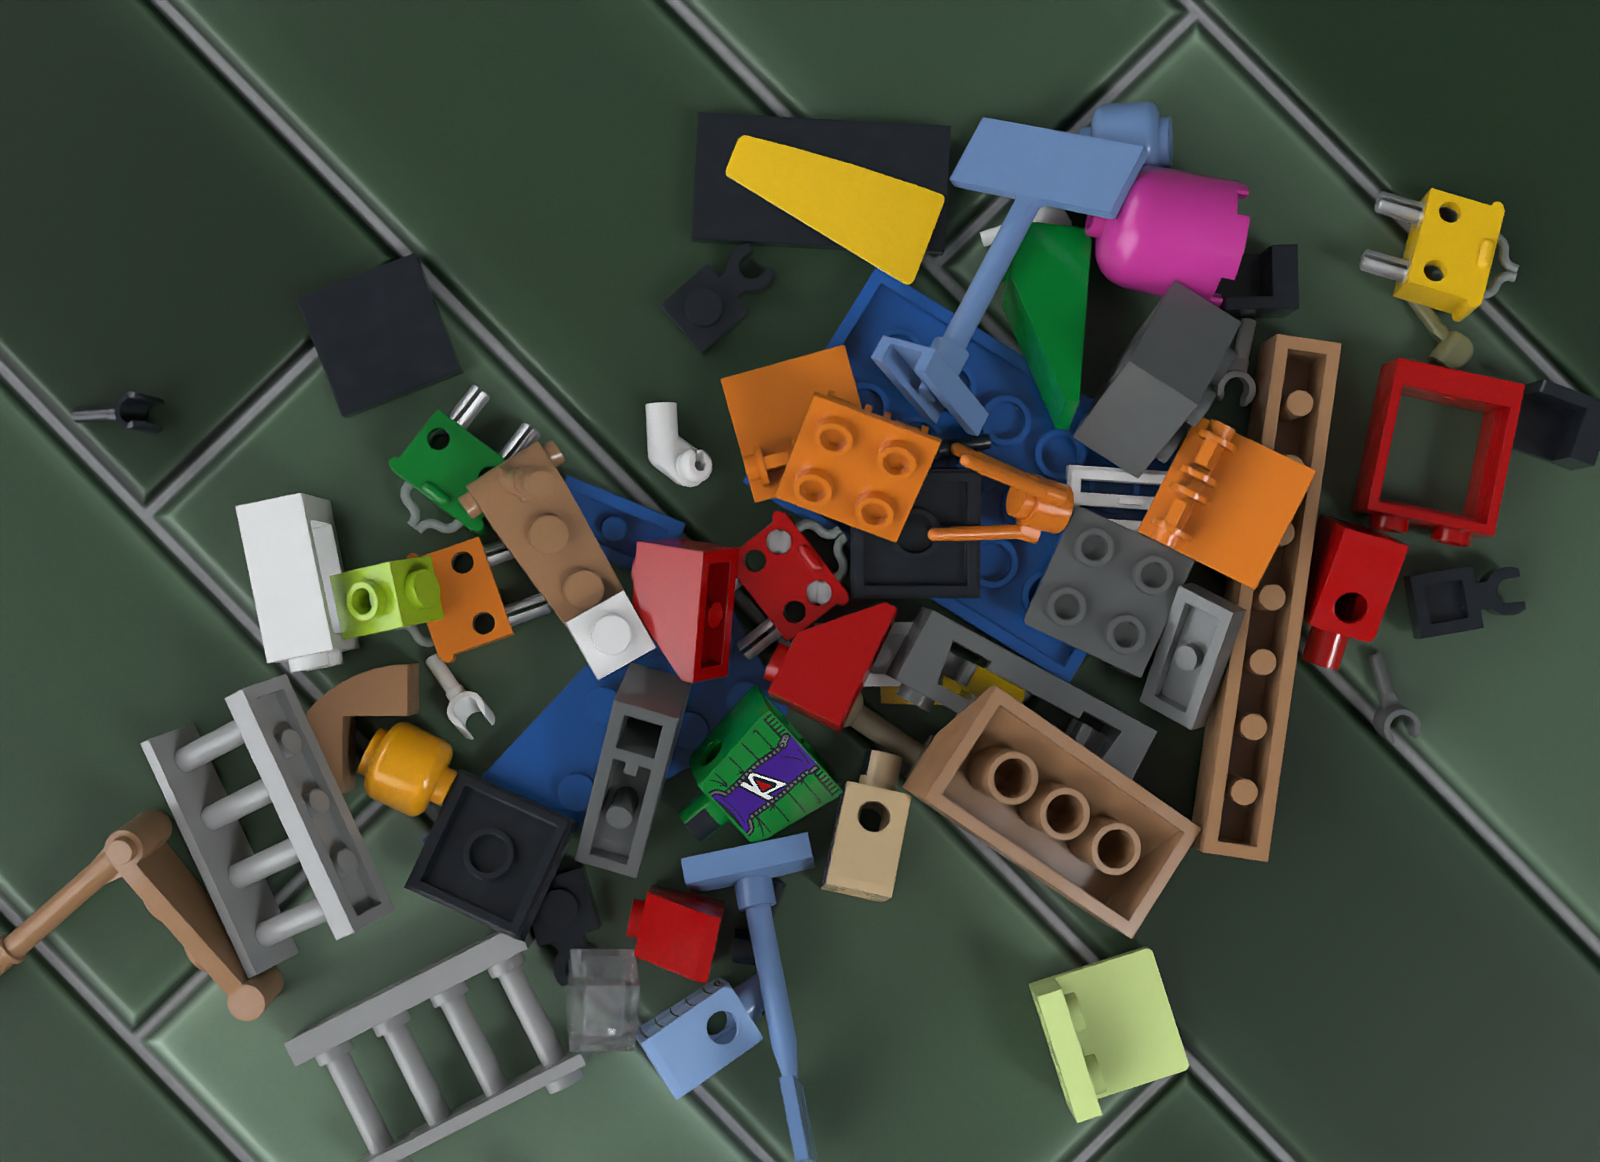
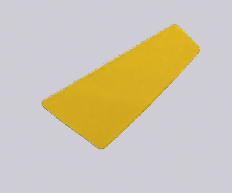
(851, 205)

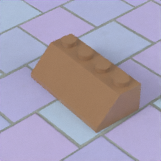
(1053, 809)

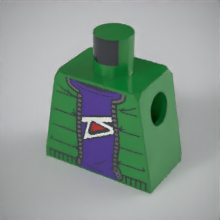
(756, 773)

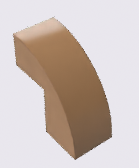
(376, 692)

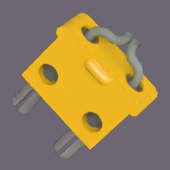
(1445, 251)

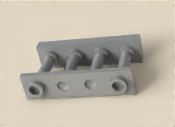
(308, 805)
(388, 1017)

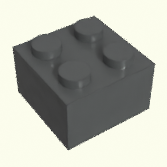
(1160, 381)

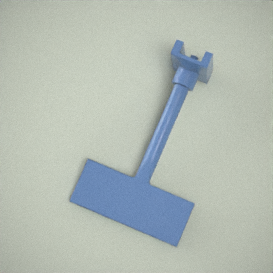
(1037, 171)
(751, 873)

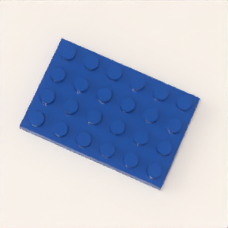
(1019, 436)

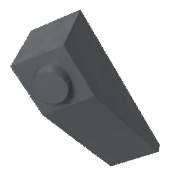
(632, 769)

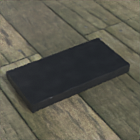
(735, 215)

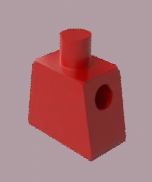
(1352, 563)

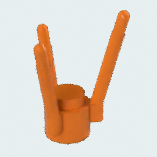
(1032, 500)

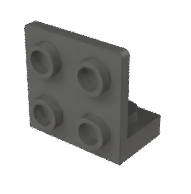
(1108, 591)

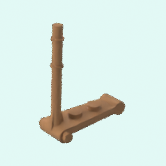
(544, 530)
(171, 895)

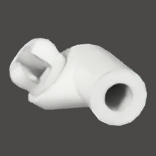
(669, 451)

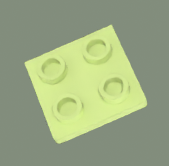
(1108, 1028)

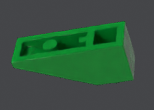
(1047, 311)

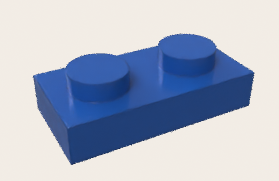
(620, 522)

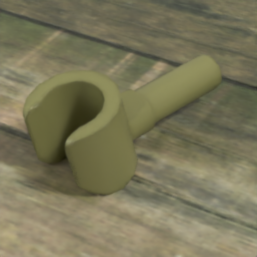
(1453, 347)

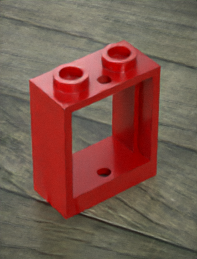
(1500, 406)

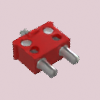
(791, 573)

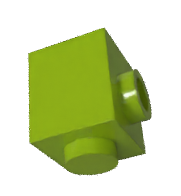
(399, 596)

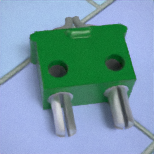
(445, 472)

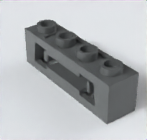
(927, 655)

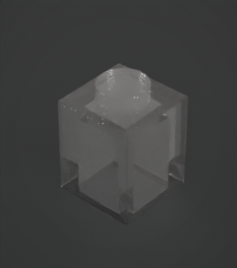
(602, 1000)

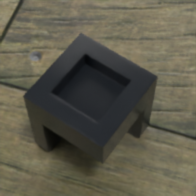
(1263, 285)
(1558, 425)

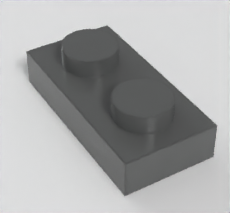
(1192, 655)

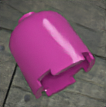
(1173, 230)

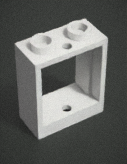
(289, 560)

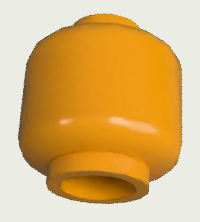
(407, 768)

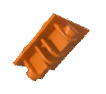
(772, 405)
(857, 466)
(1227, 501)

